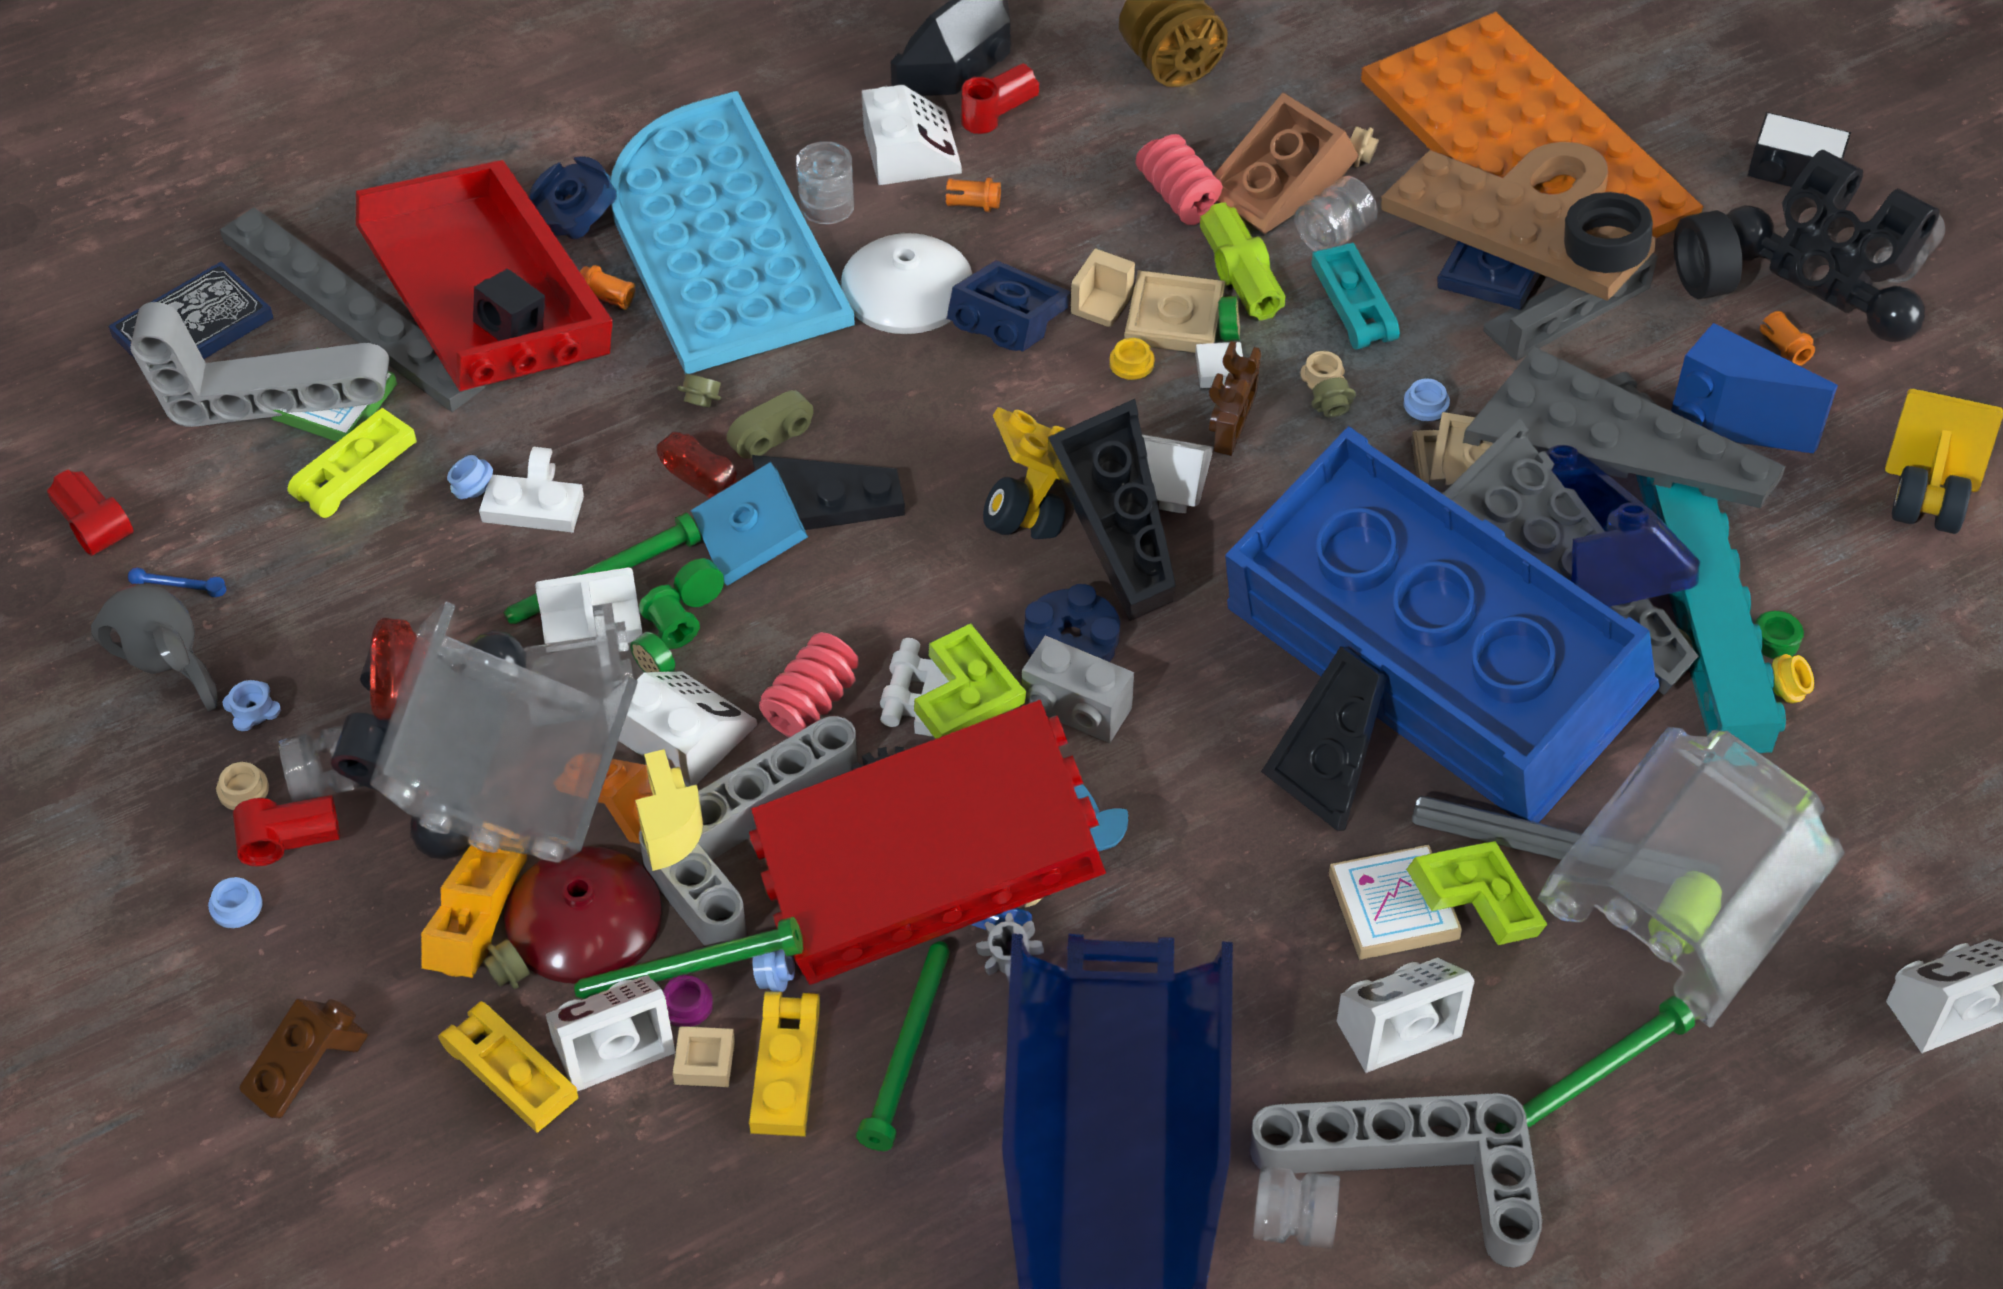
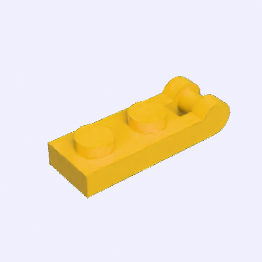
(784, 1065)
(510, 1066)

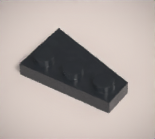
(837, 492)
(1329, 739)

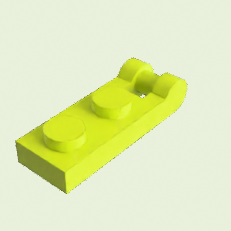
(351, 462)

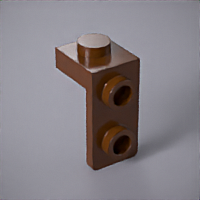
(296, 1049)

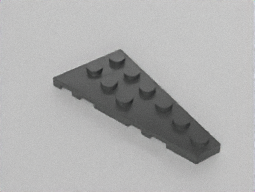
(1621, 432)
(1528, 502)

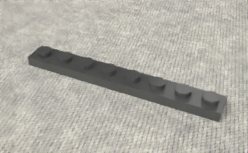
(343, 303)

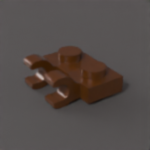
(1233, 397)

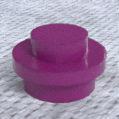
(687, 1001)

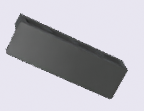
(1559, 312)

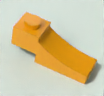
(469, 910)

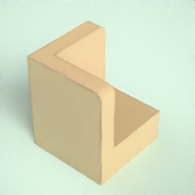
(1102, 287)

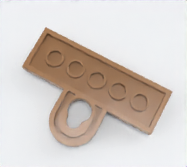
(1508, 213)

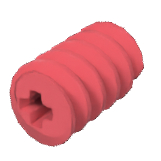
(1179, 177)
(809, 684)

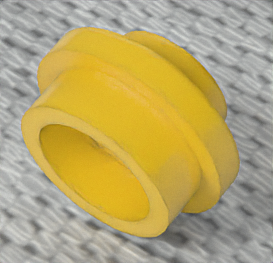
(1131, 359)
(1792, 678)

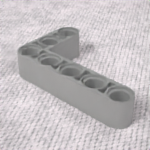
(249, 387)
(814, 755)
(1418, 1147)

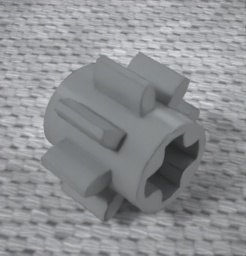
(998, 940)

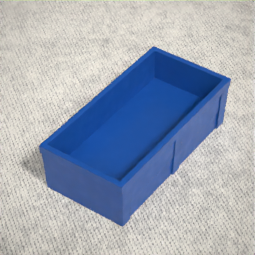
(1481, 643)

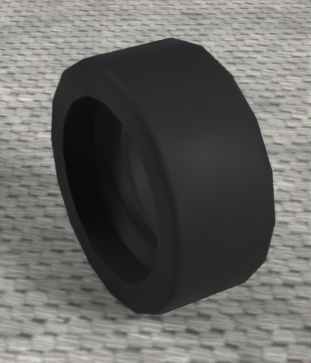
(1608, 254)
(1707, 254)

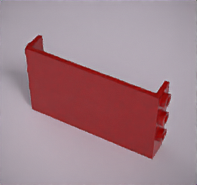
(463, 227)
(927, 841)

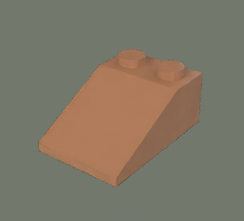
(1283, 164)

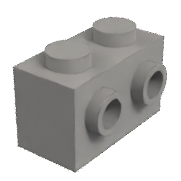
(1078, 688)

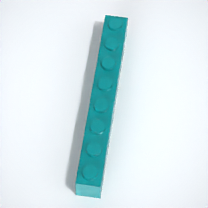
(1730, 671)

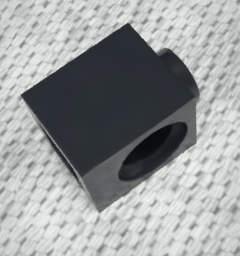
(508, 306)

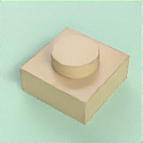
(703, 1056)

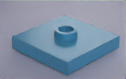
(749, 523)

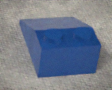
(1752, 394)

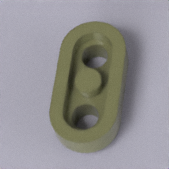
(770, 424)

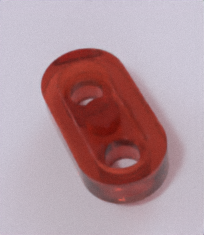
(696, 464)
(389, 657)

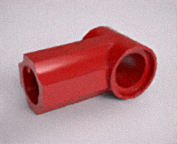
(989, 98)
(91, 516)
(268, 829)

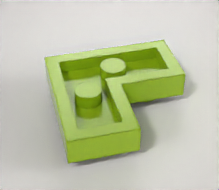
(976, 686)
(1485, 879)

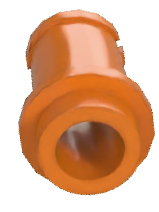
(976, 193)
(609, 287)
(1787, 338)

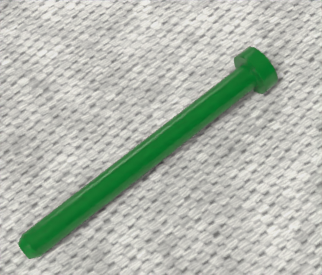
(683, 531)
(786, 938)
(1673, 1016)
(877, 1131)

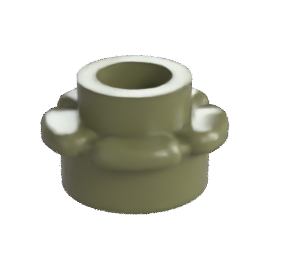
(700, 390)
(1333, 397)
(505, 964)

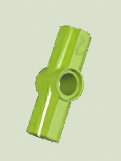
(1242, 261)

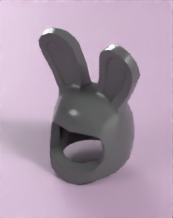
(153, 635)

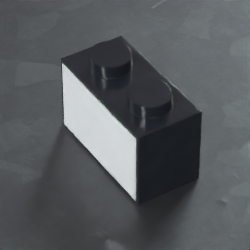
(1789, 144)

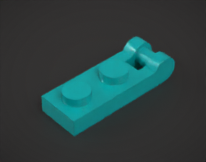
(1355, 295)

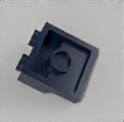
(1006, 305)

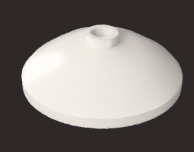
(903, 282)

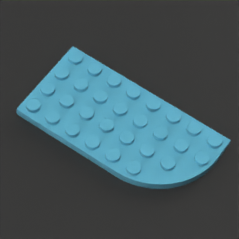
(721, 237)

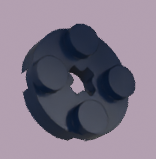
(590, 191)
(1073, 608)

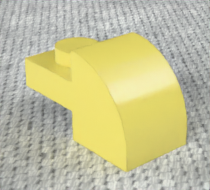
(671, 817)

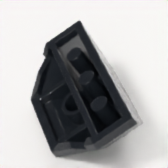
(954, 46)

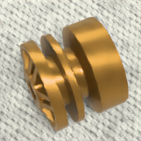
(1174, 38)

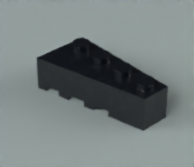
(1114, 497)

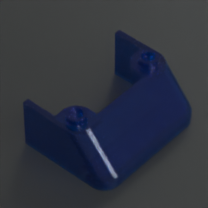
(1637, 551)

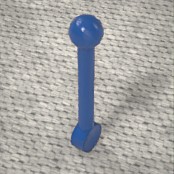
(214, 586)

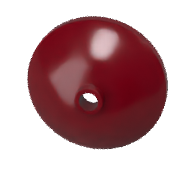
(587, 934)

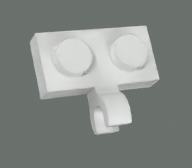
(533, 500)

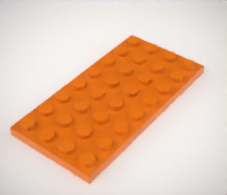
(1495, 98)

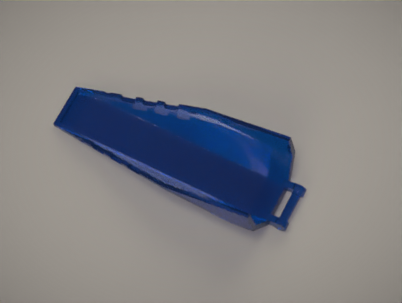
(1116, 1116)

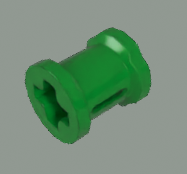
(672, 621)

